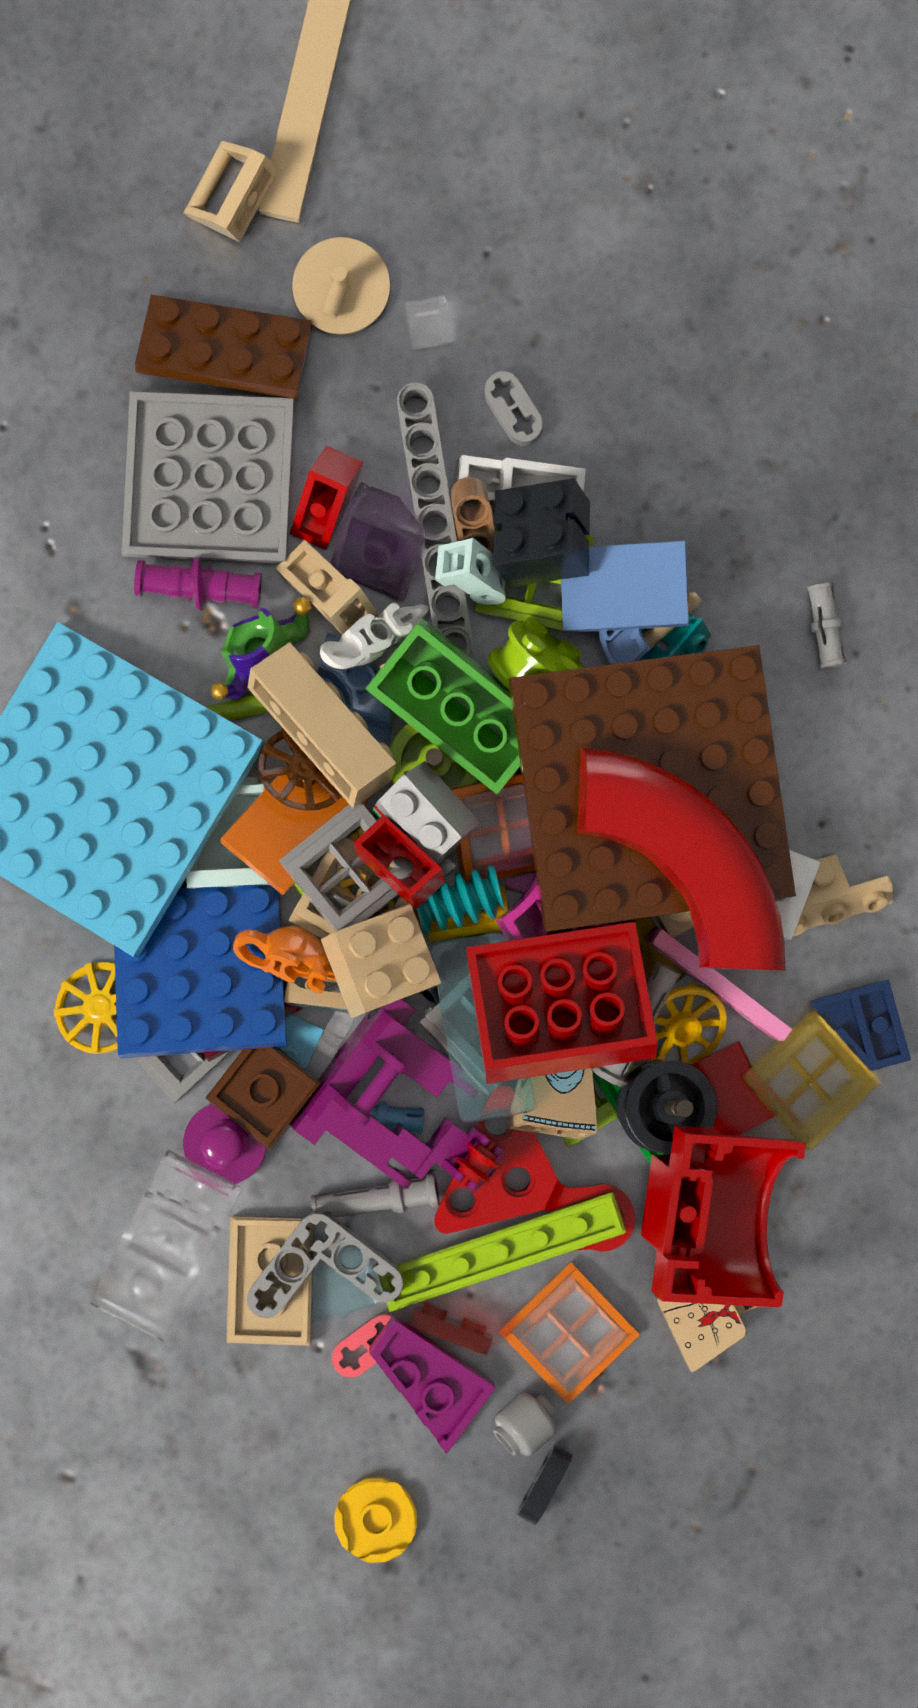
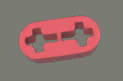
(355, 1340)

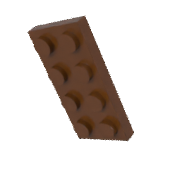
(223, 346)

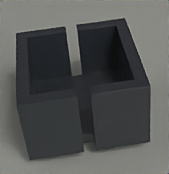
(535, 535)

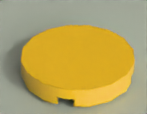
(375, 1519)

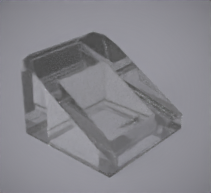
(428, 322)

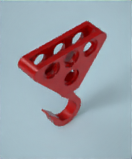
(544, 1191)

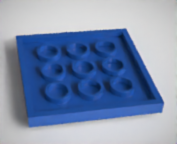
(191, 986)

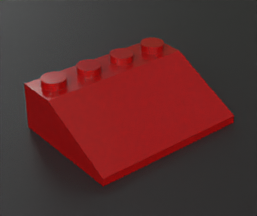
(561, 1002)

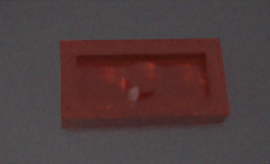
(468, 1334)

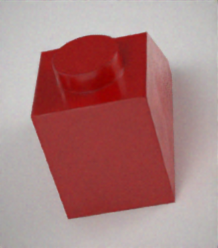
(325, 497)

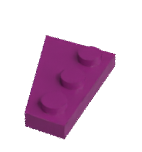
(431, 1379)

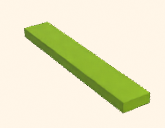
(507, 1250)

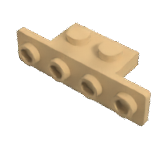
(833, 899)

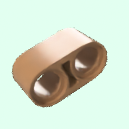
(475, 519)

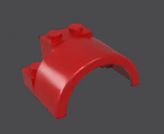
(711, 1217)

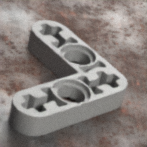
(327, 1251)

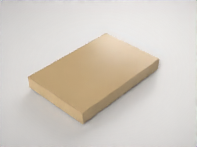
(251, 1248)

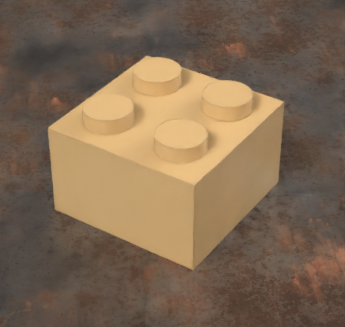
(380, 960)

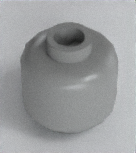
(525, 1424)

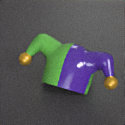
(255, 640)

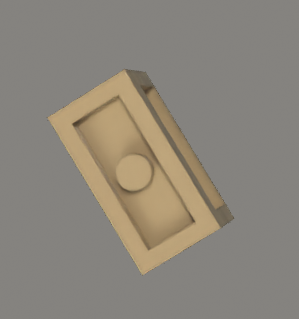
(243, 196)

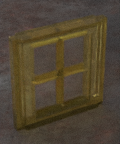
(810, 1080)

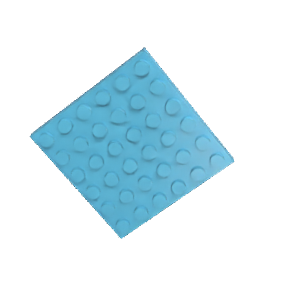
(110, 787)

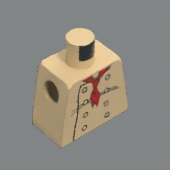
(703, 1329)

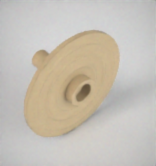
(341, 285)

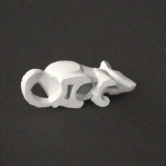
(371, 636)

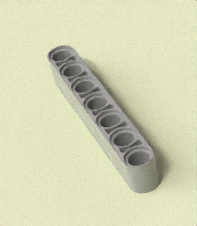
(429, 505)

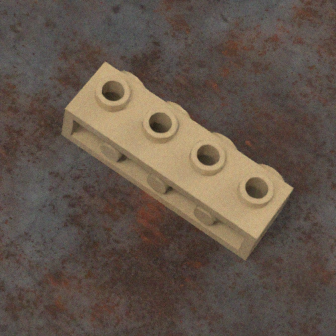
(322, 724)

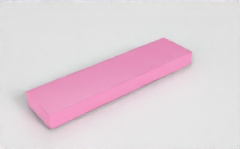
(718, 984)

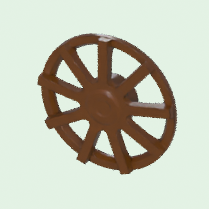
(300, 772)

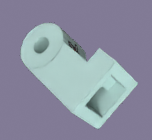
(471, 570)

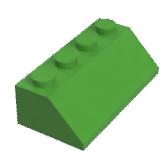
(451, 704)

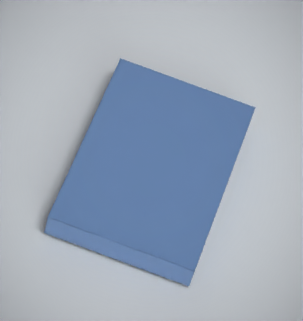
(628, 589)

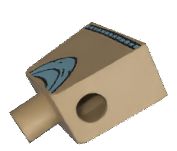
(562, 1106)

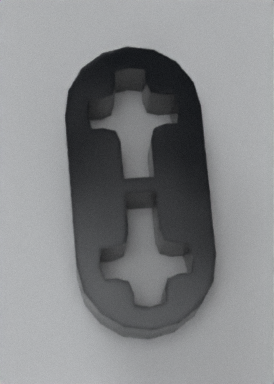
(544, 1484)

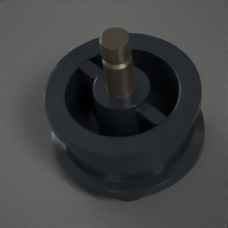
(663, 1097)

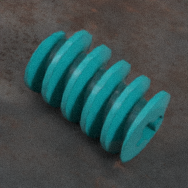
(462, 899)

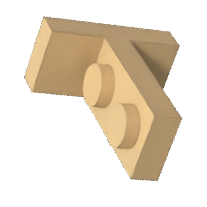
(326, 588)

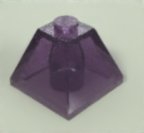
(378, 542)

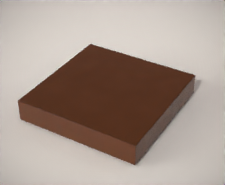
(264, 1093)

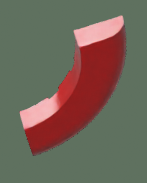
(694, 848)

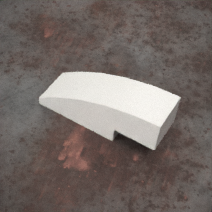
(512, 473)

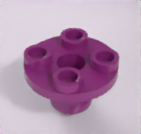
(222, 1145)

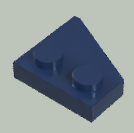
(867, 1023)

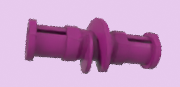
(198, 584)

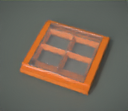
(503, 834)
(569, 1332)

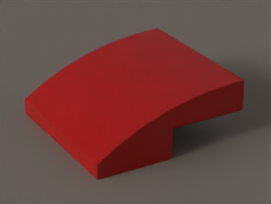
(737, 1104)

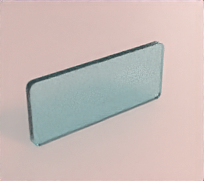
(474, 1097)

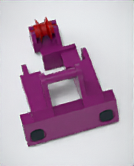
(382, 1033)

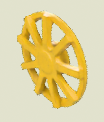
(97, 1007)
(684, 1026)

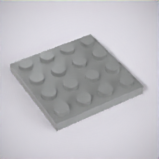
(207, 477)

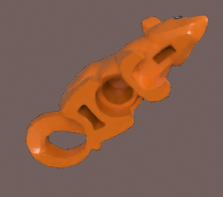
(288, 954)

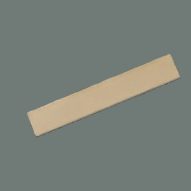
(305, 107)

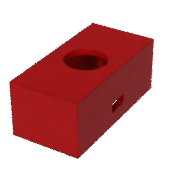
(385, 843)

